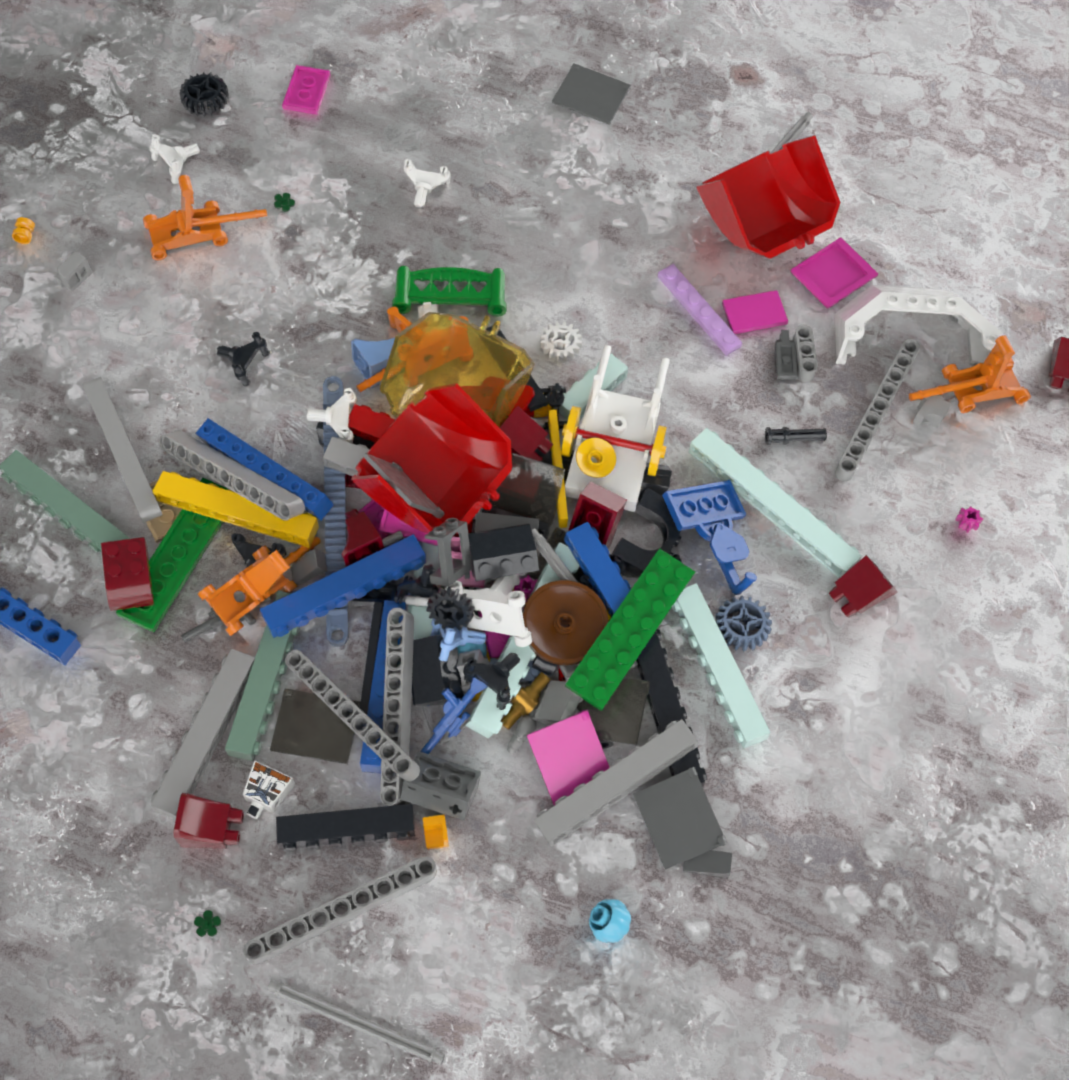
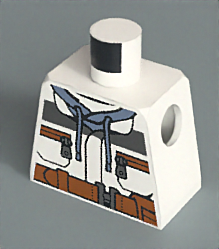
(266, 789)

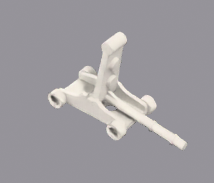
(498, 605)

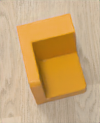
(435, 832)

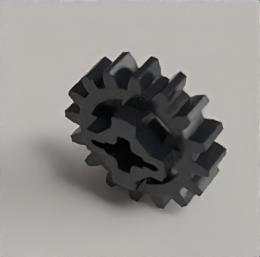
(450, 608)

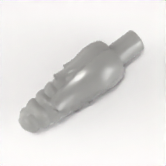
(525, 726)

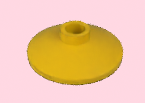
(602, 452)

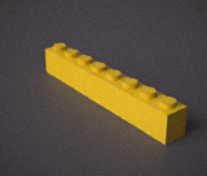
(232, 508)

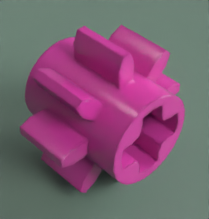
(969, 519)
(526, 583)

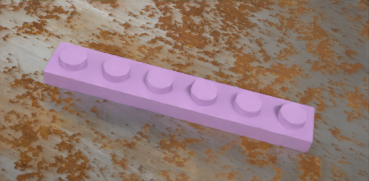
(699, 309)

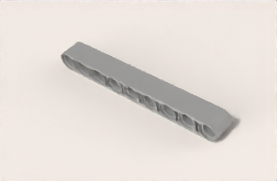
(874, 415)
(122, 450)
(232, 475)
(393, 696)
(356, 720)
(329, 910)

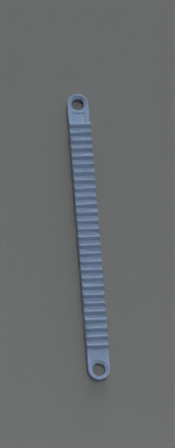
(335, 519)

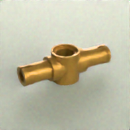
(525, 700)

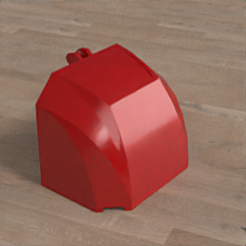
(774, 199)
(447, 451)

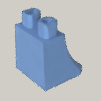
(371, 356)

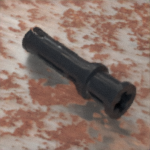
(785, 435)

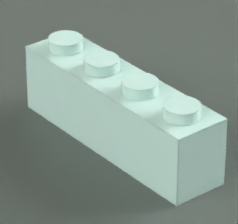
(579, 392)

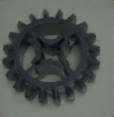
(204, 94)

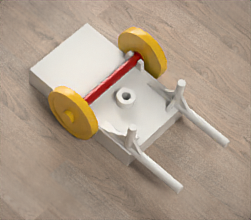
(629, 440)

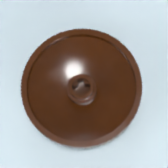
(564, 621)

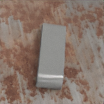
(808, 360)

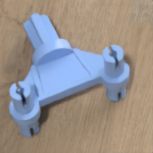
(454, 638)

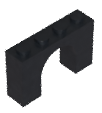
(652, 507)

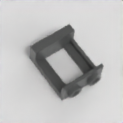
(450, 568)

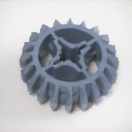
(759, 620)

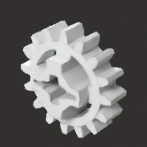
(560, 342)

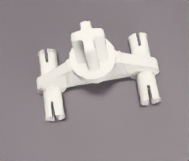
(172, 155)
(425, 181)
(337, 415)

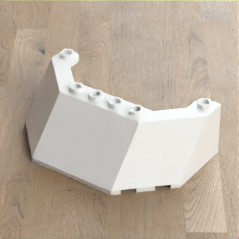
(853, 316)

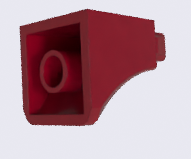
(1060, 363)
(525, 435)
(362, 538)
(863, 587)
(206, 823)

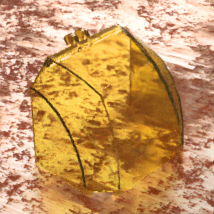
(451, 350)

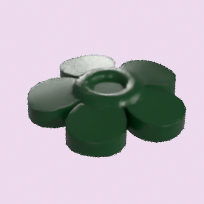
(284, 202)
(207, 924)

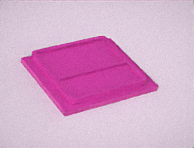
(834, 272)

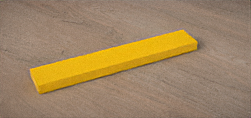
(557, 461)

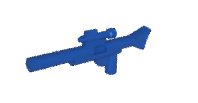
(453, 708)

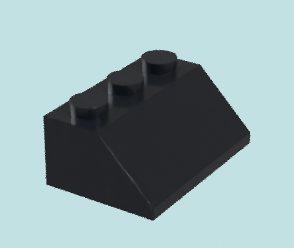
(503, 552)
(432, 675)

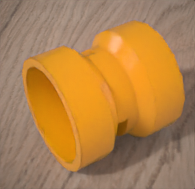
(23, 230)

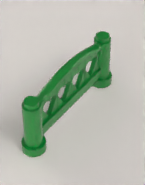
(491, 295)

